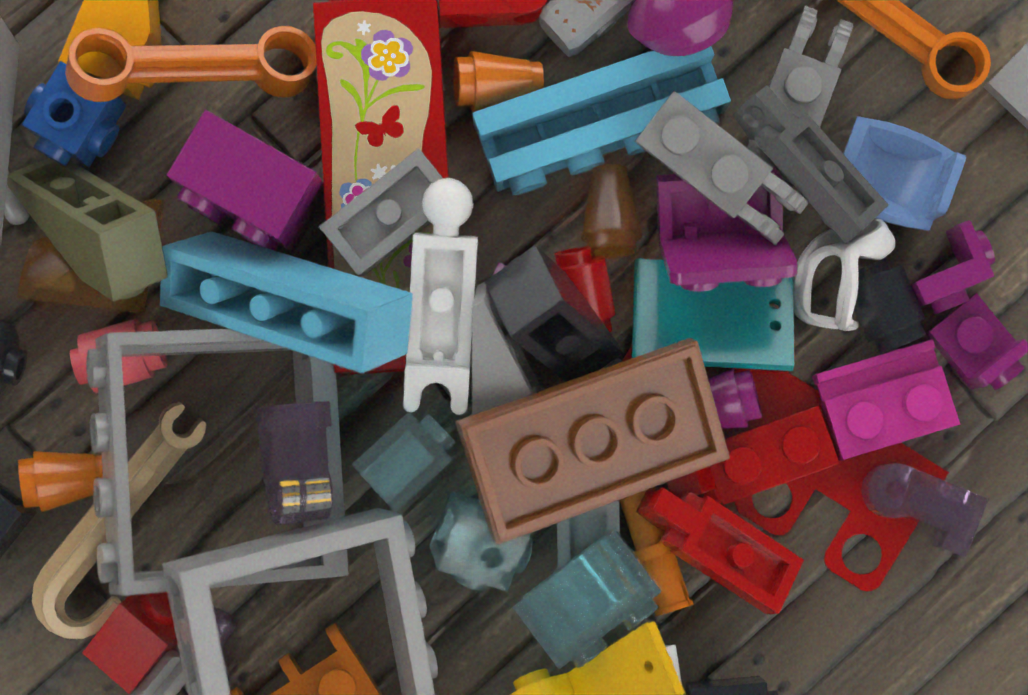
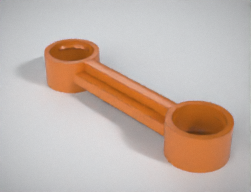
(923, 42)
(190, 63)

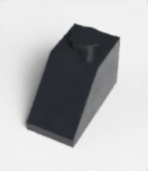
(551, 316)

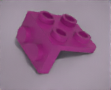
(709, 247)

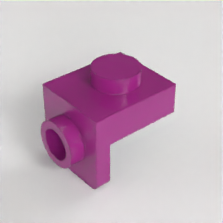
(974, 259)

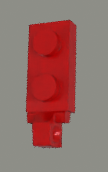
(764, 459)
(723, 547)

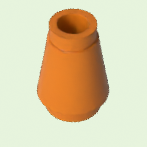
(493, 79)
(57, 478)

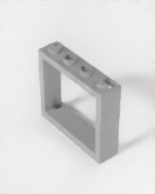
(313, 383)
(404, 600)

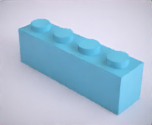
(287, 301)

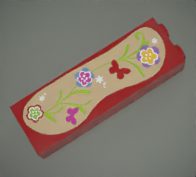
(375, 109)

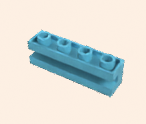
(590, 116)

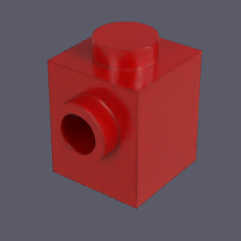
(134, 639)

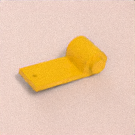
(627, 667)

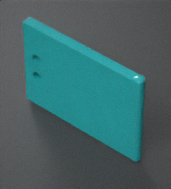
(729, 322)

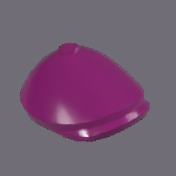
(679, 25)

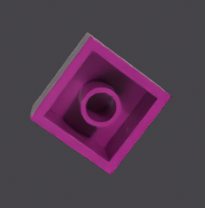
(248, 181)

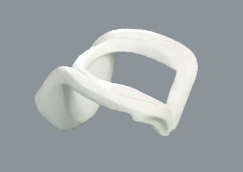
(871, 243)

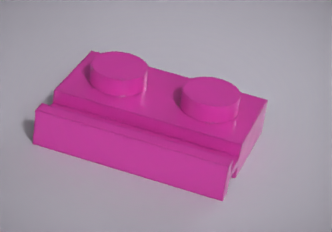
(885, 400)

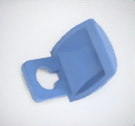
(906, 170)

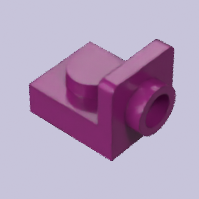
(978, 345)

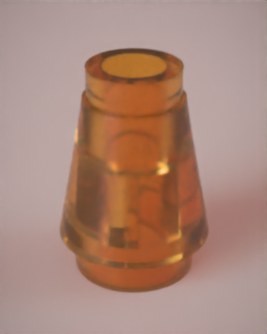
(611, 214)

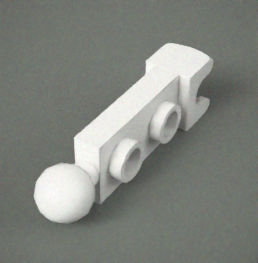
(442, 298)

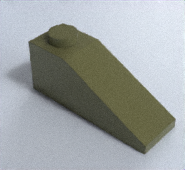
(94, 226)

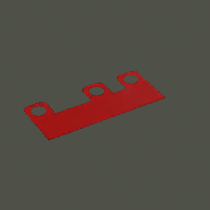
(784, 395)

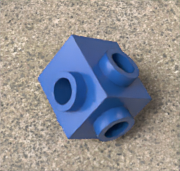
(70, 124)

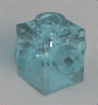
(468, 552)

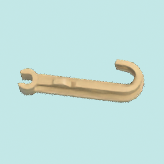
(79, 548)

